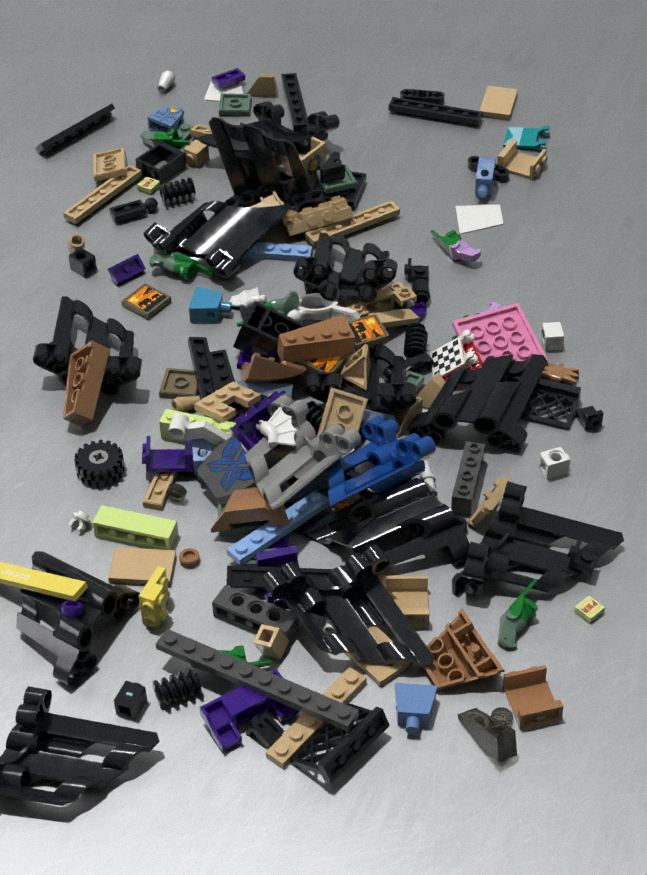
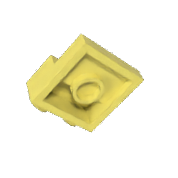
(154, 598)

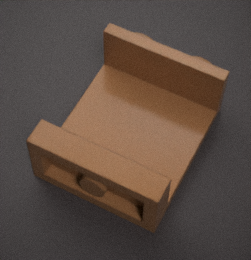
(531, 697)

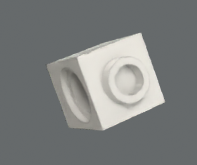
(552, 336)
(554, 462)

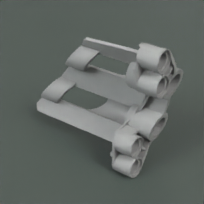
(305, 460)

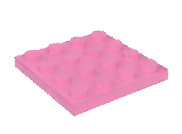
(501, 333)

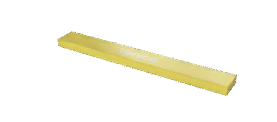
(41, 582)

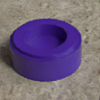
(72, 608)

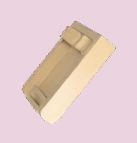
(488, 504)

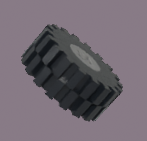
(99, 463)

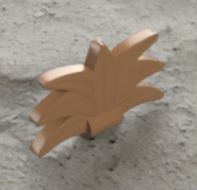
(560, 374)

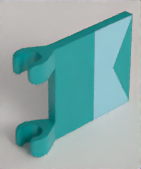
(527, 137)

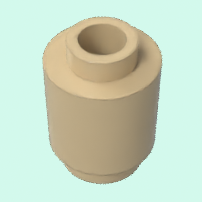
(75, 242)

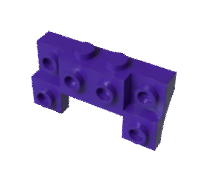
(236, 709)

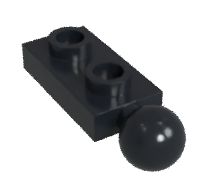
(132, 209)

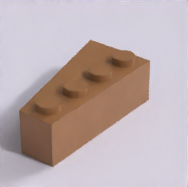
(317, 341)
(84, 382)

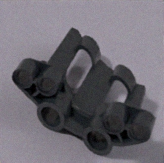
(259, 175)
(356, 276)
(55, 355)
(382, 397)
(488, 404)
(393, 510)
(521, 538)
(351, 600)
(73, 634)
(48, 747)

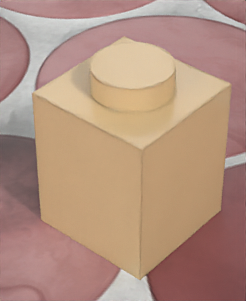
(196, 153)
(271, 641)

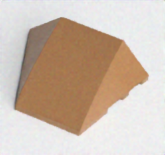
(268, 371)
(248, 506)
(460, 655)

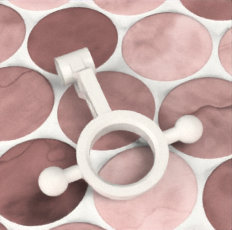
(327, 309)
(182, 429)

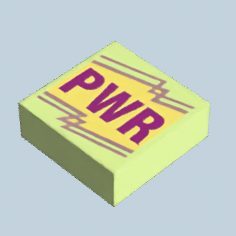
(148, 185)
(589, 609)

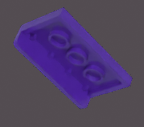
(245, 426)

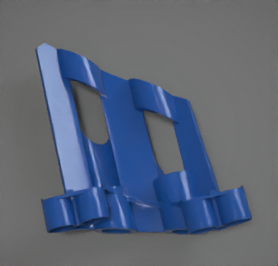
(394, 461)

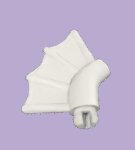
(247, 298)
(278, 429)

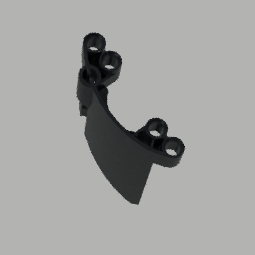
(269, 118)
(222, 238)

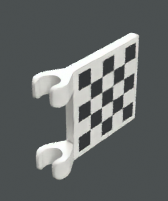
(451, 355)

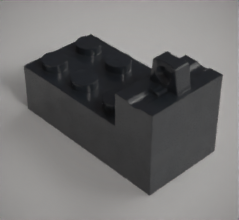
(263, 329)

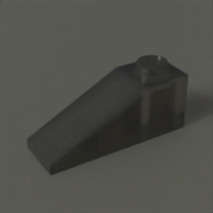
(490, 734)

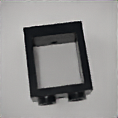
(175, 158)

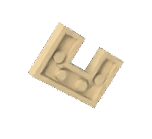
(217, 403)

